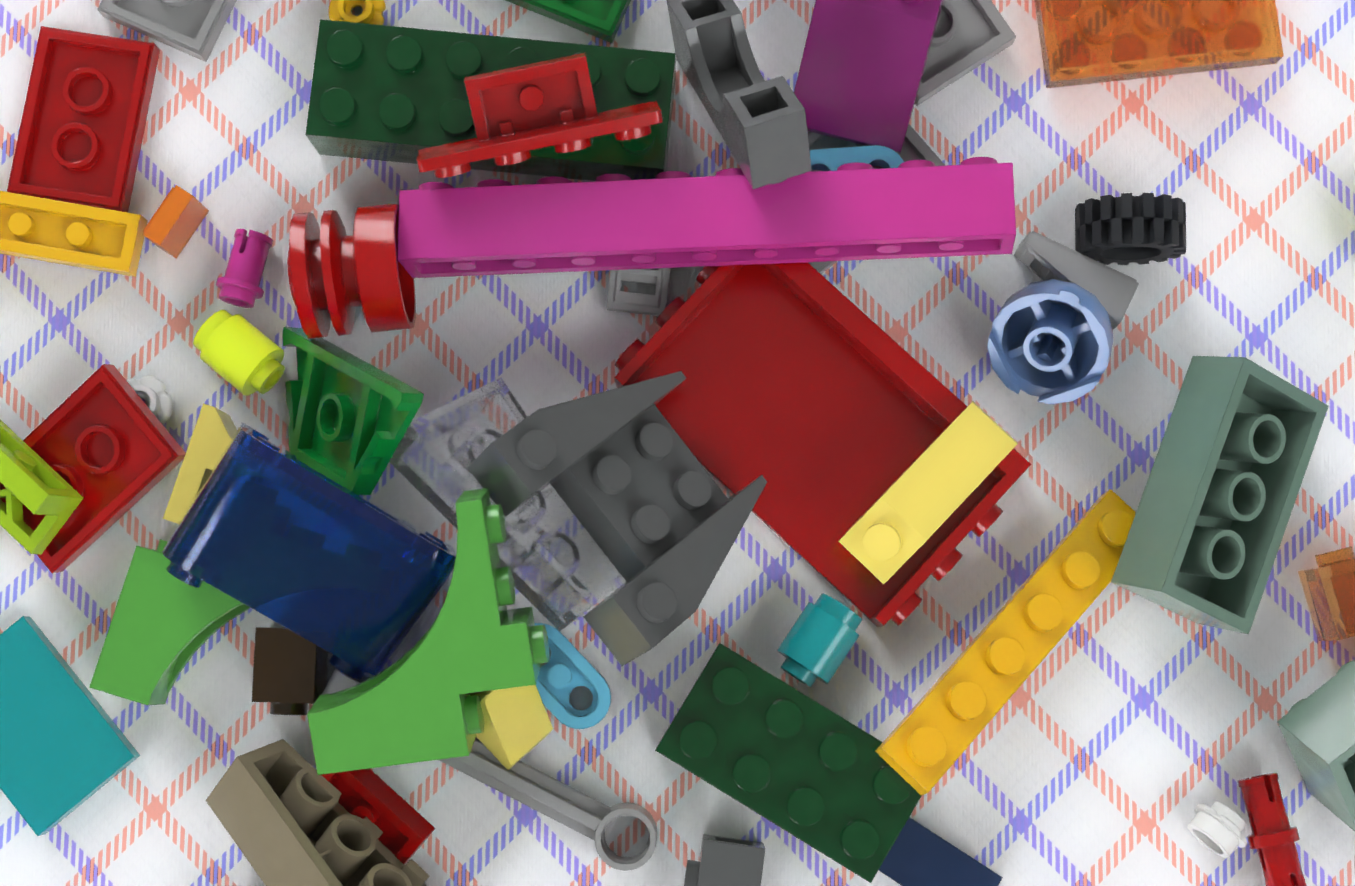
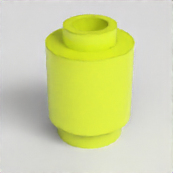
(239, 353)

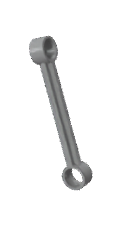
(542, 793)

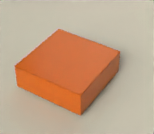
(175, 221)

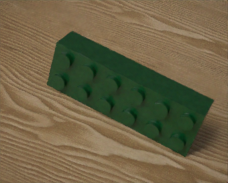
(404, 90)

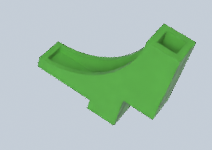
(157, 629)
(423, 701)

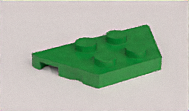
(345, 412)

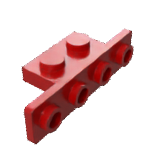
(533, 110)

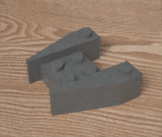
(636, 498)

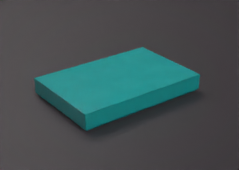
(52, 731)

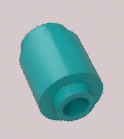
(819, 640)

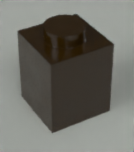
(287, 671)

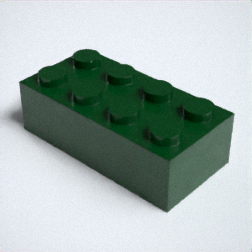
(790, 762)

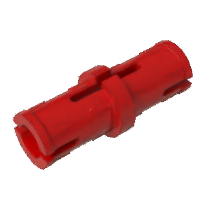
(1272, 831)

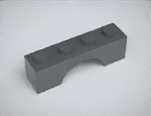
(754, 116)

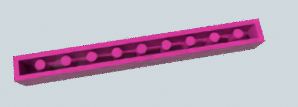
(707, 220)

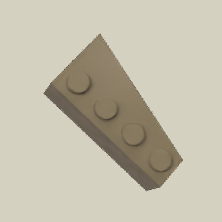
(297, 830)

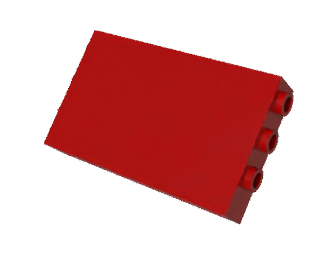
(820, 405)

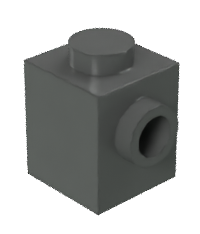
(726, 863)

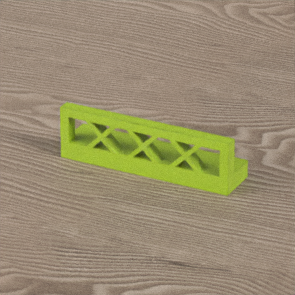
(35, 485)

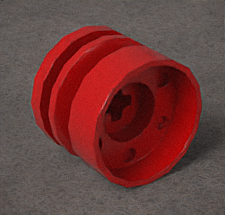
(341, 272)

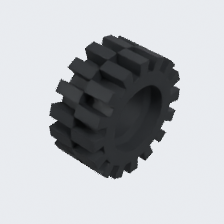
(1131, 228)

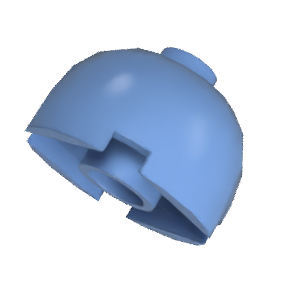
(1051, 341)

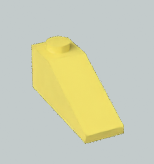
(928, 492)

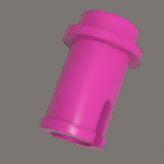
(245, 269)

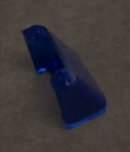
(308, 554)

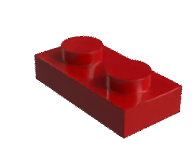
(370, 797)

